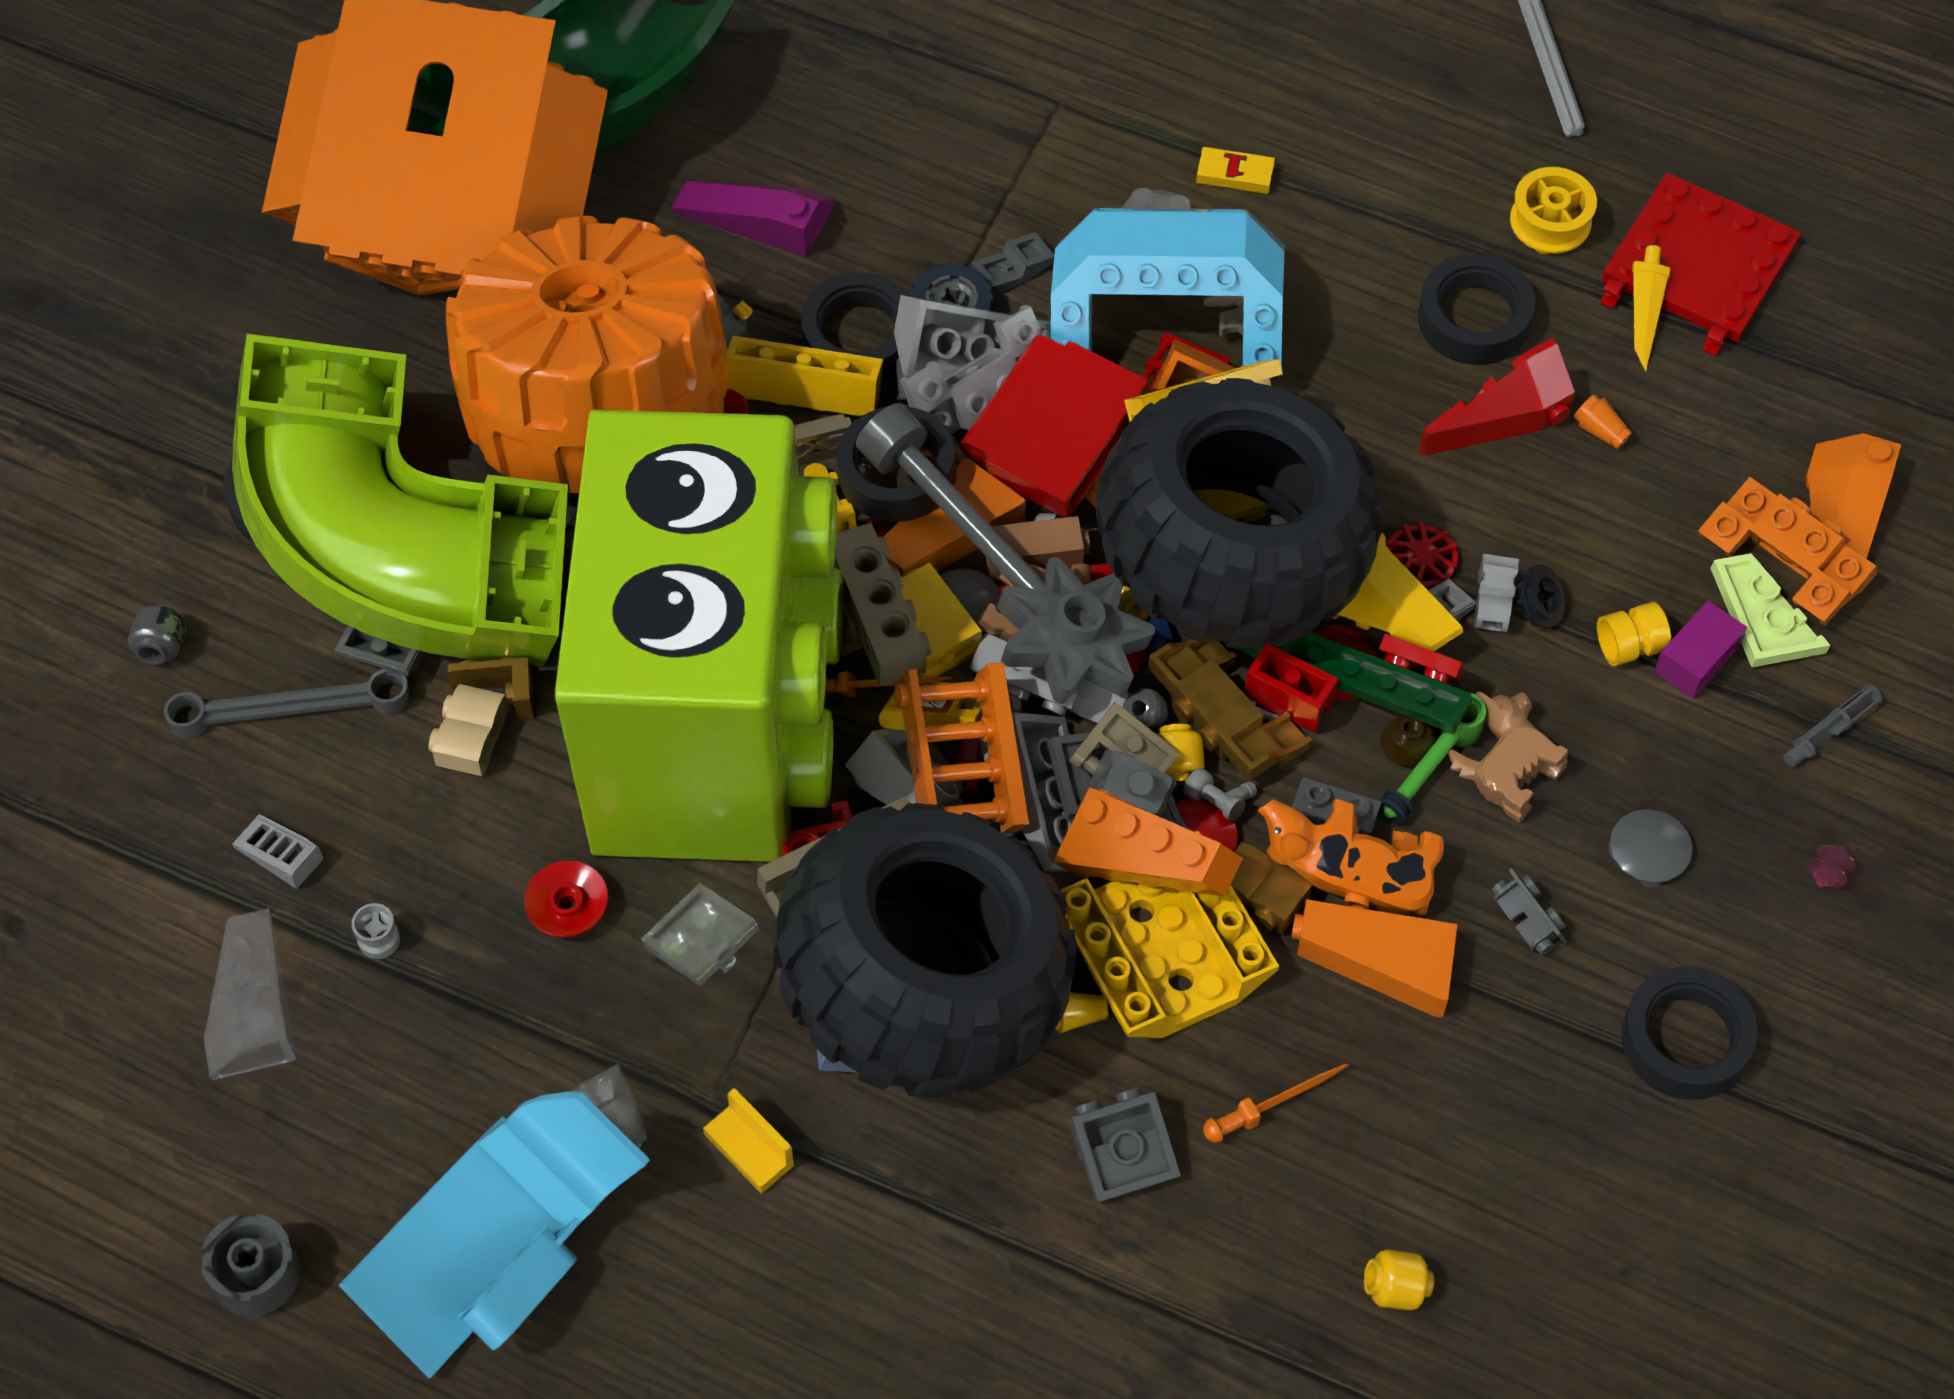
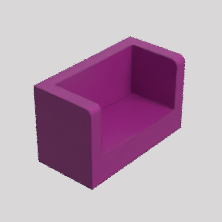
(1700, 649)

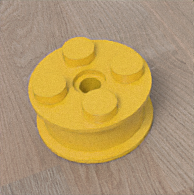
(1553, 210)

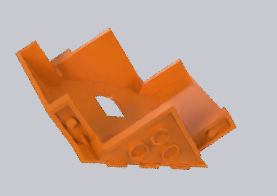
(422, 203)

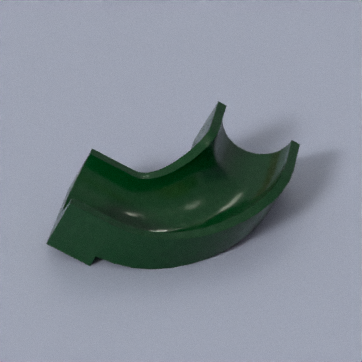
(630, 47)

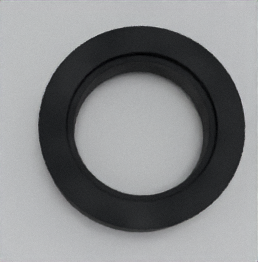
(1483, 272)
(848, 291)
(893, 503)
(1710, 990)

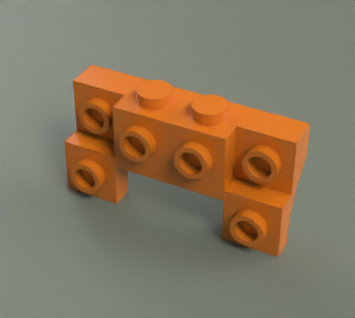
(1795, 539)

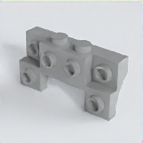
(966, 392)

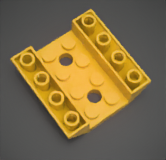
(1188, 936)

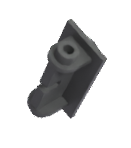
(1317, 799)
(1520, 898)

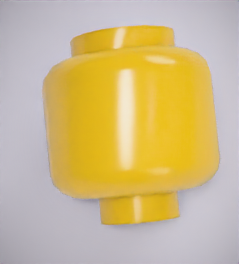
(1189, 746)
(1398, 1280)

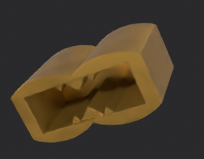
(1269, 890)

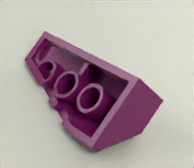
(769, 214)

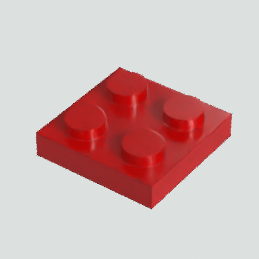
(1410, 655)

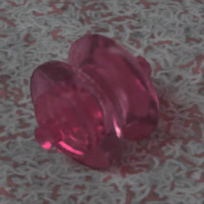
(1831, 866)

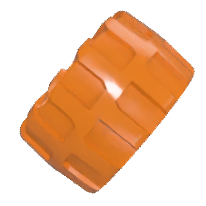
(576, 327)

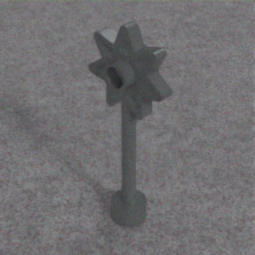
(1060, 622)

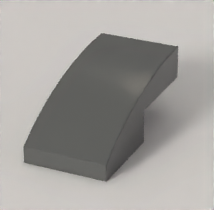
(1017, 263)

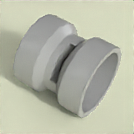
(370, 923)

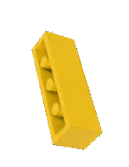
(804, 376)

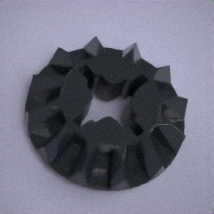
(1544, 581)

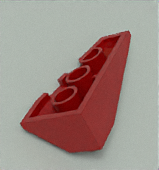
(1516, 405)

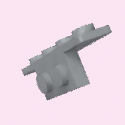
(1087, 700)

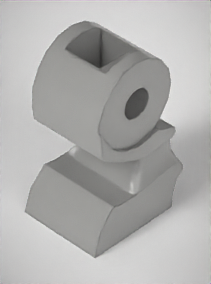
(1495, 592)

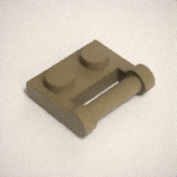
(1126, 734)

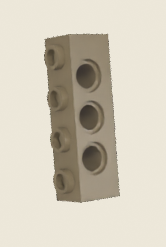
(889, 656)

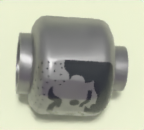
(157, 634)

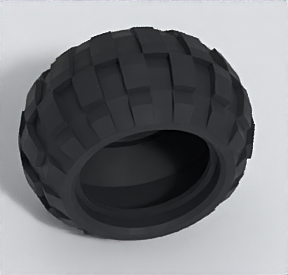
(1224, 574)
(885, 1010)

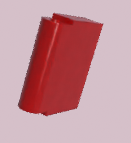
(1053, 423)

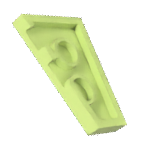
(1773, 627)

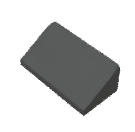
(378, 652)

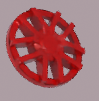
(1422, 554)

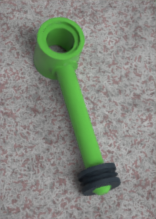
(1396, 804)

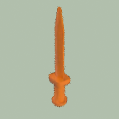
(846, 683)
(1249, 1114)

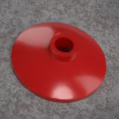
(566, 883)

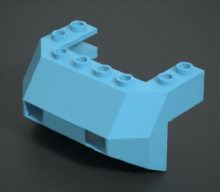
(1171, 255)

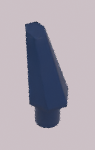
(1162, 635)

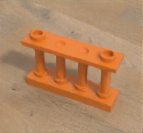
(994, 728)

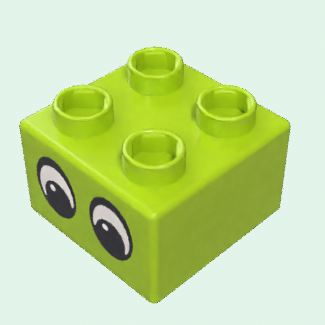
(698, 635)

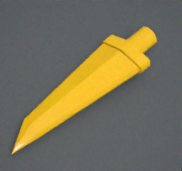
(1649, 290)

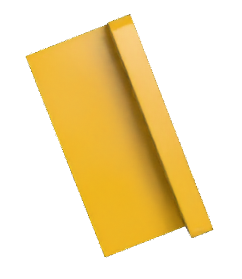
(750, 1142)

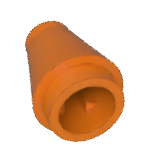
(1602, 421)

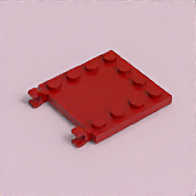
(1716, 255)

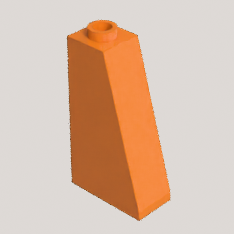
(937, 538)
(1381, 950)

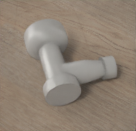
(1232, 803)

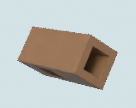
(1043, 540)

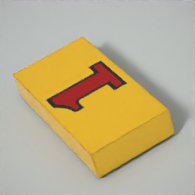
(1235, 170)

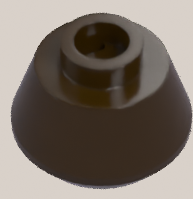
(1406, 741)

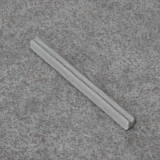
(1552, 67)

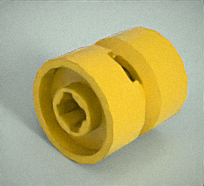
(1630, 634)

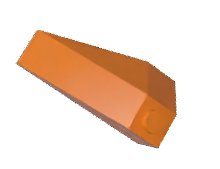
(1850, 484)

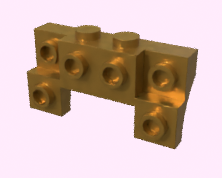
(1221, 710)

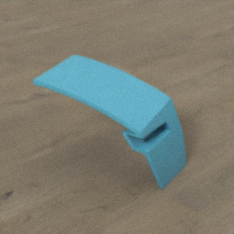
(493, 1229)

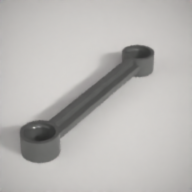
(286, 703)

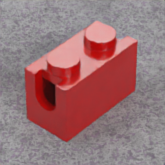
(1290, 685)

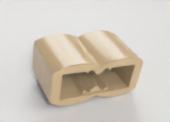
(469, 729)

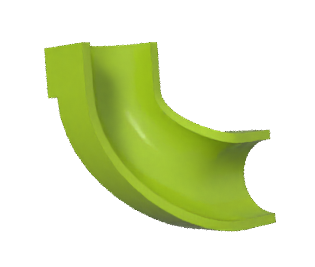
(369, 535)

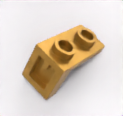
(506, 672)

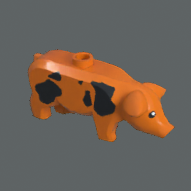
(1354, 864)

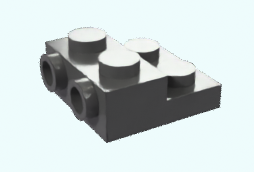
(1123, 1144)

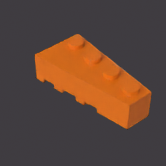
(1136, 846)

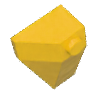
(1400, 605)

